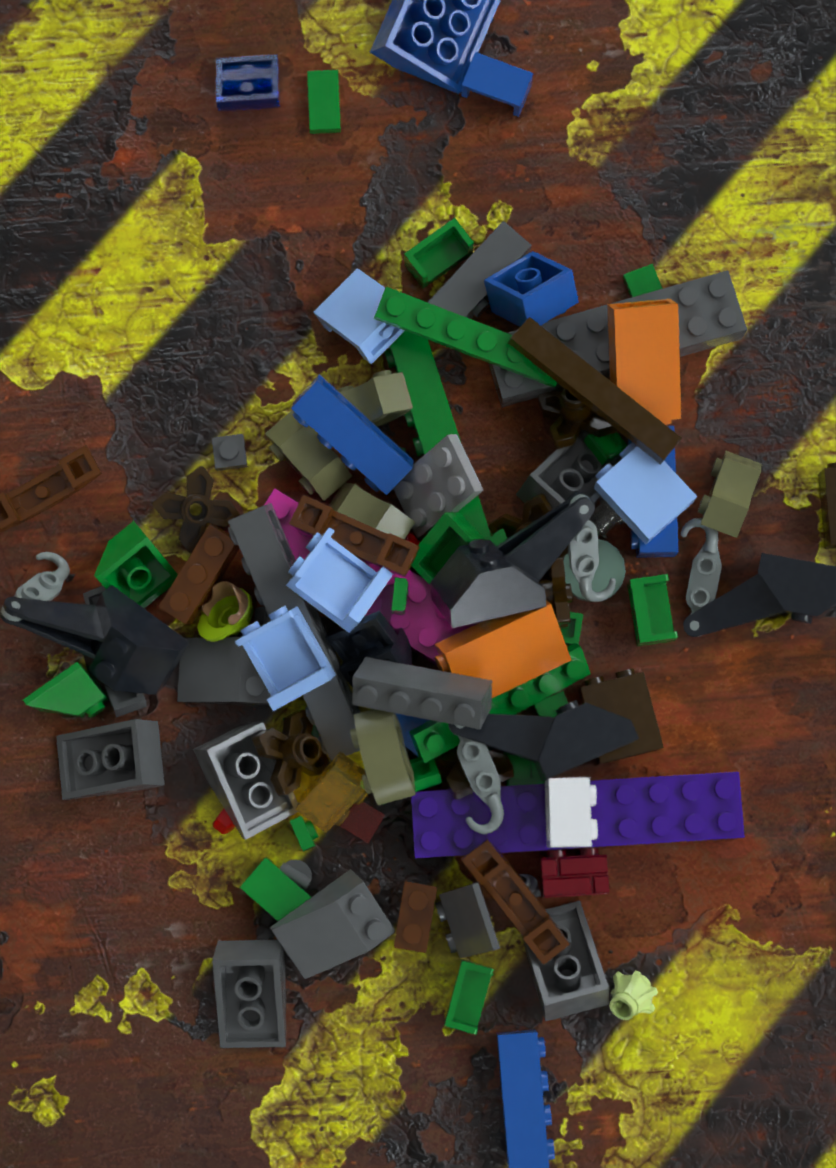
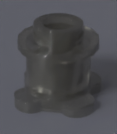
(605, 518)

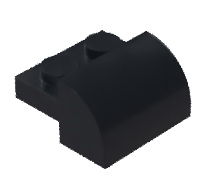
(370, 639)

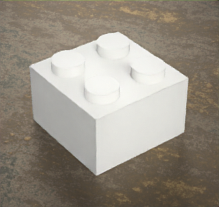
(569, 812)

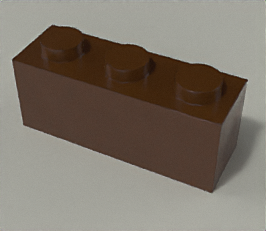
(199, 574)

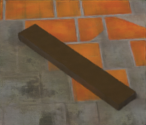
(594, 390)

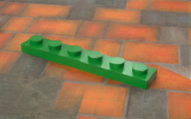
(456, 333)
(435, 737)

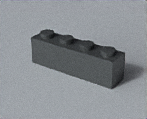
(466, 289)
(422, 692)

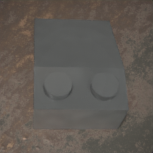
(564, 474)
(219, 674)
(110, 759)
(243, 780)
(468, 921)
(333, 926)
(575, 976)
(250, 993)

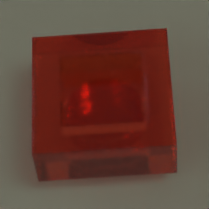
(363, 821)

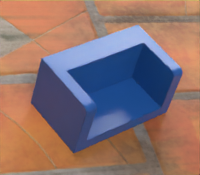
(497, 81)

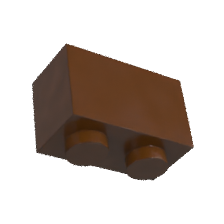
(415, 917)

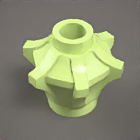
(631, 995)

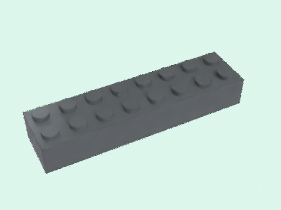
(706, 320)

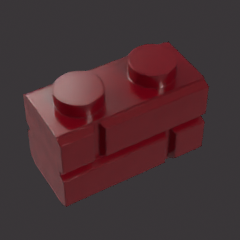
(574, 874)

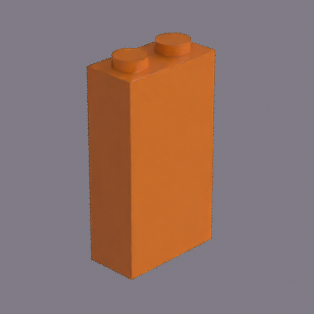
(647, 354)
(506, 649)

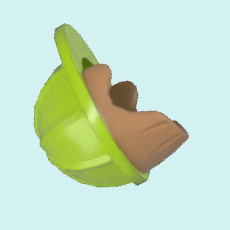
(225, 612)

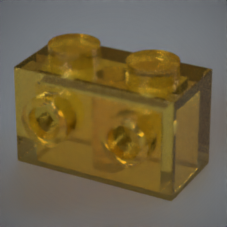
(333, 793)

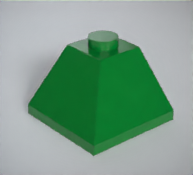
(135, 566)
(70, 693)

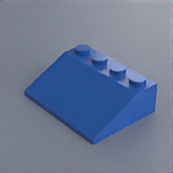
(434, 38)

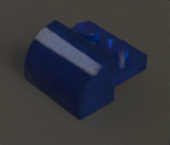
(247, 83)

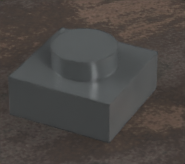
(229, 452)
(125, 702)

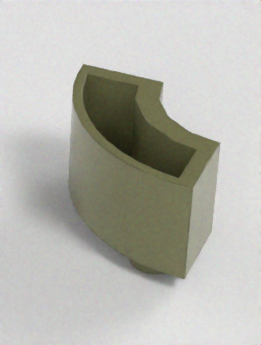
(380, 398)
(317, 465)
(730, 493)
(371, 511)
(383, 756)

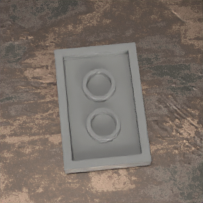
(437, 485)

